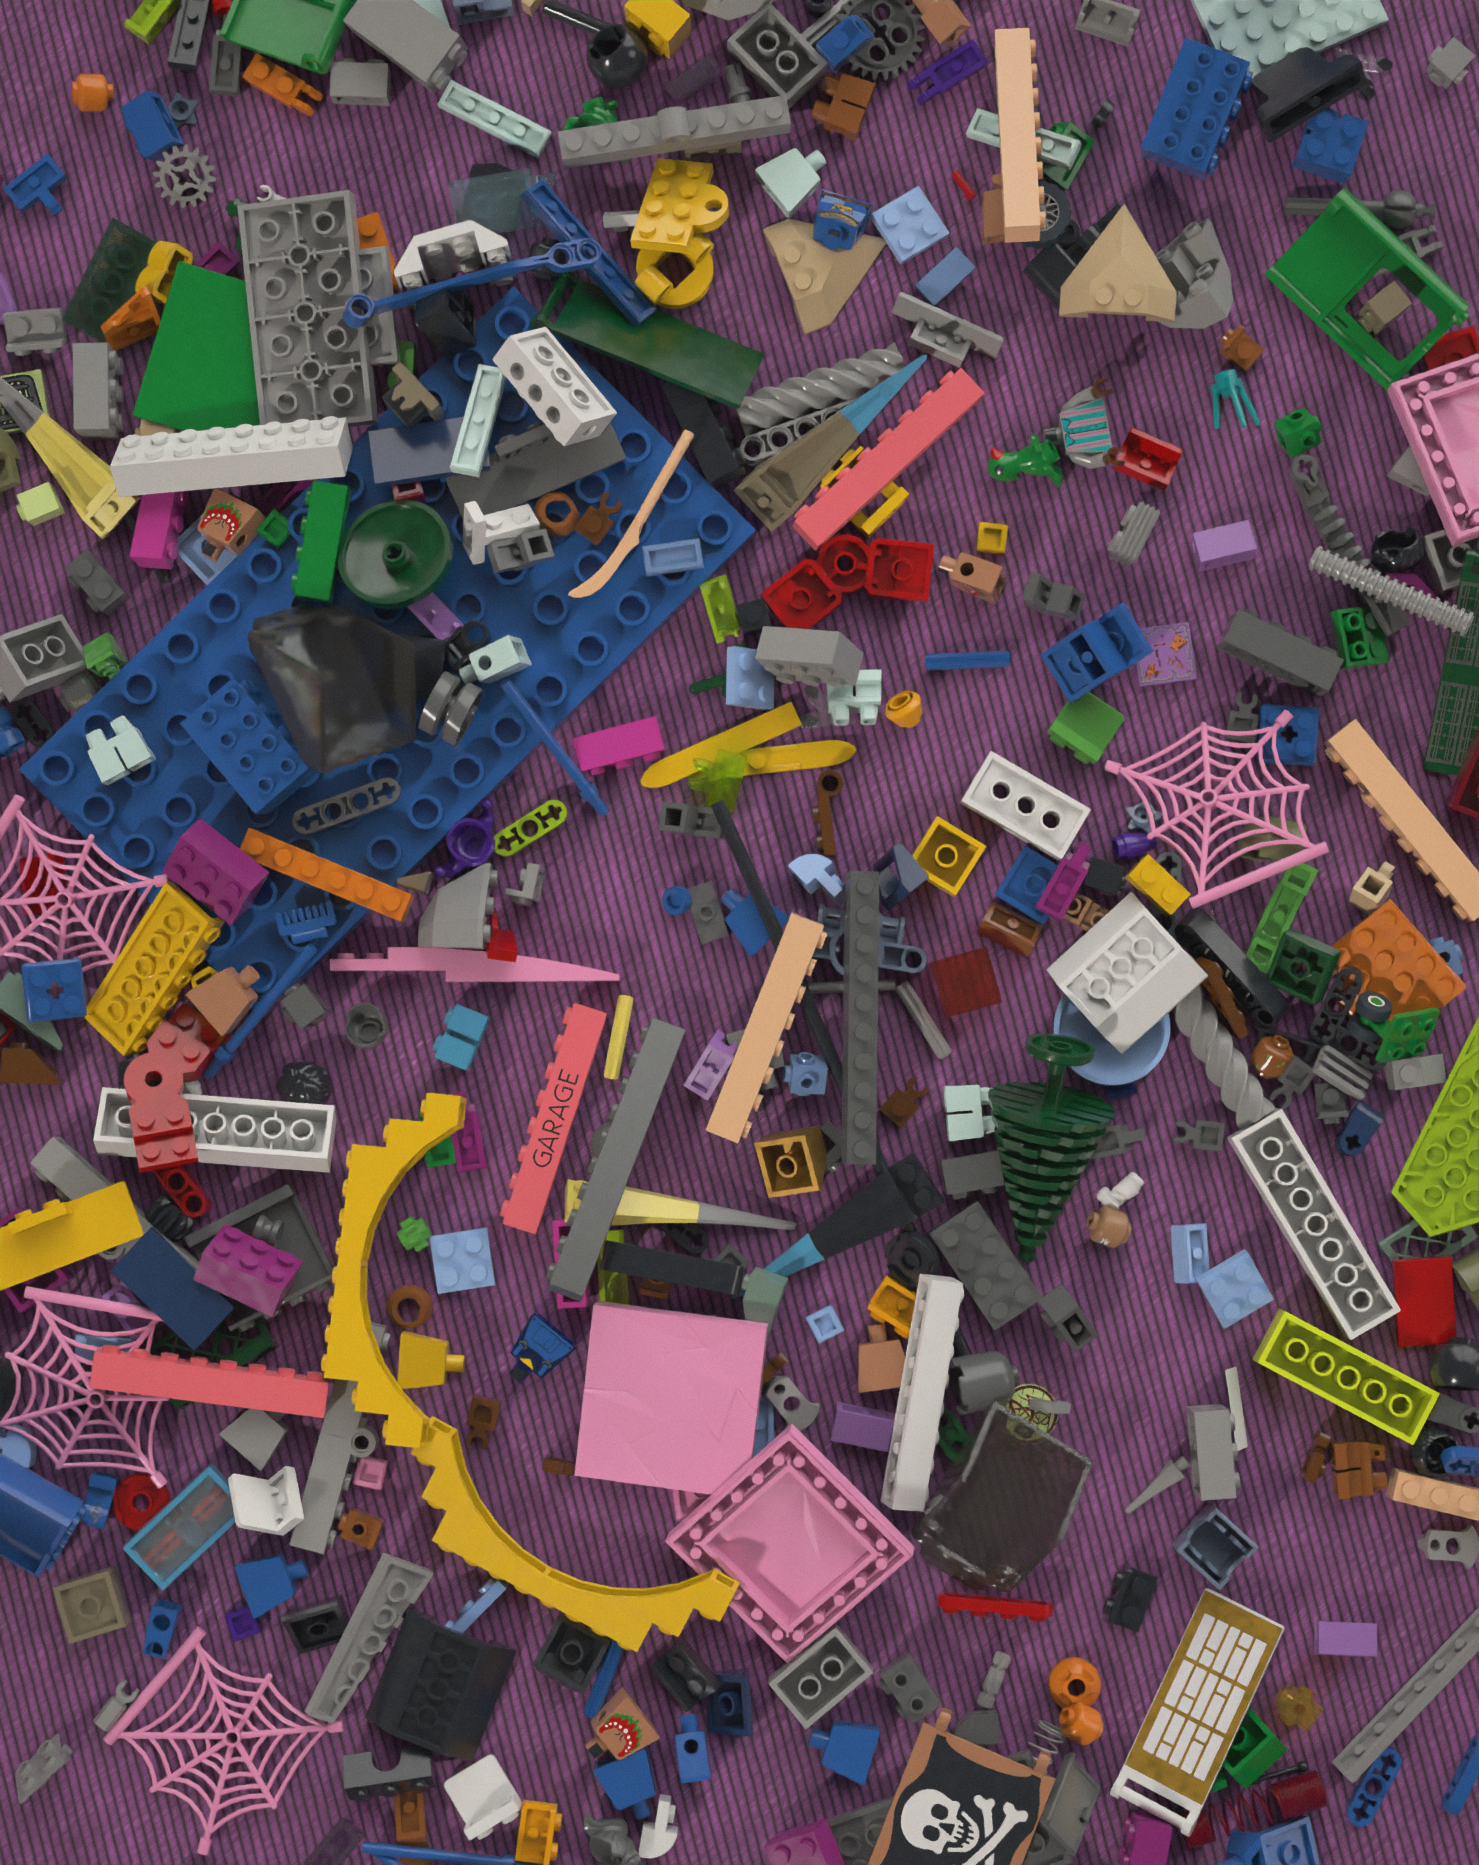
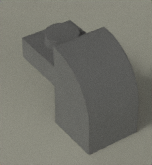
(1053, 598)
(689, 821)
(978, 1727)

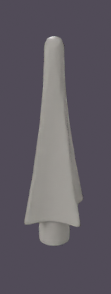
(1168, 1476)

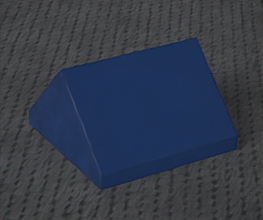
(730, 1705)

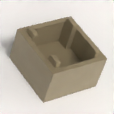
(92, 1604)

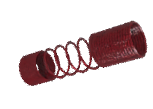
(1292, 1797)

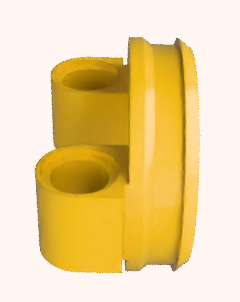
(691, 289)

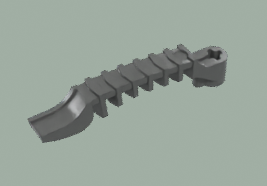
(1314, 500)

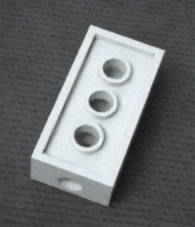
(554, 386)
(1043, 798)

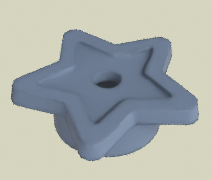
(188, 107)
(1136, 820)

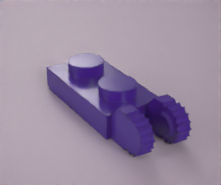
(949, 71)

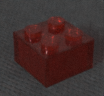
(965, 982)

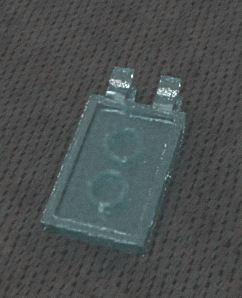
(496, 200)

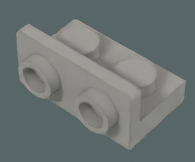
(35, 331)
(532, 883)

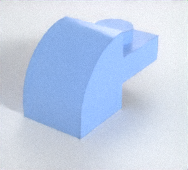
(818, 871)
(18, 1447)

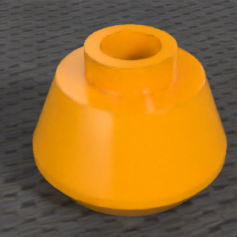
(904, 709)

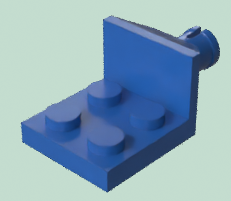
(1280, 1845)

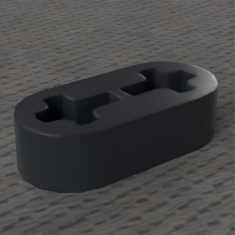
(29, 728)
(684, 1240)

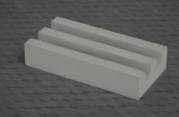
(1345, 1068)

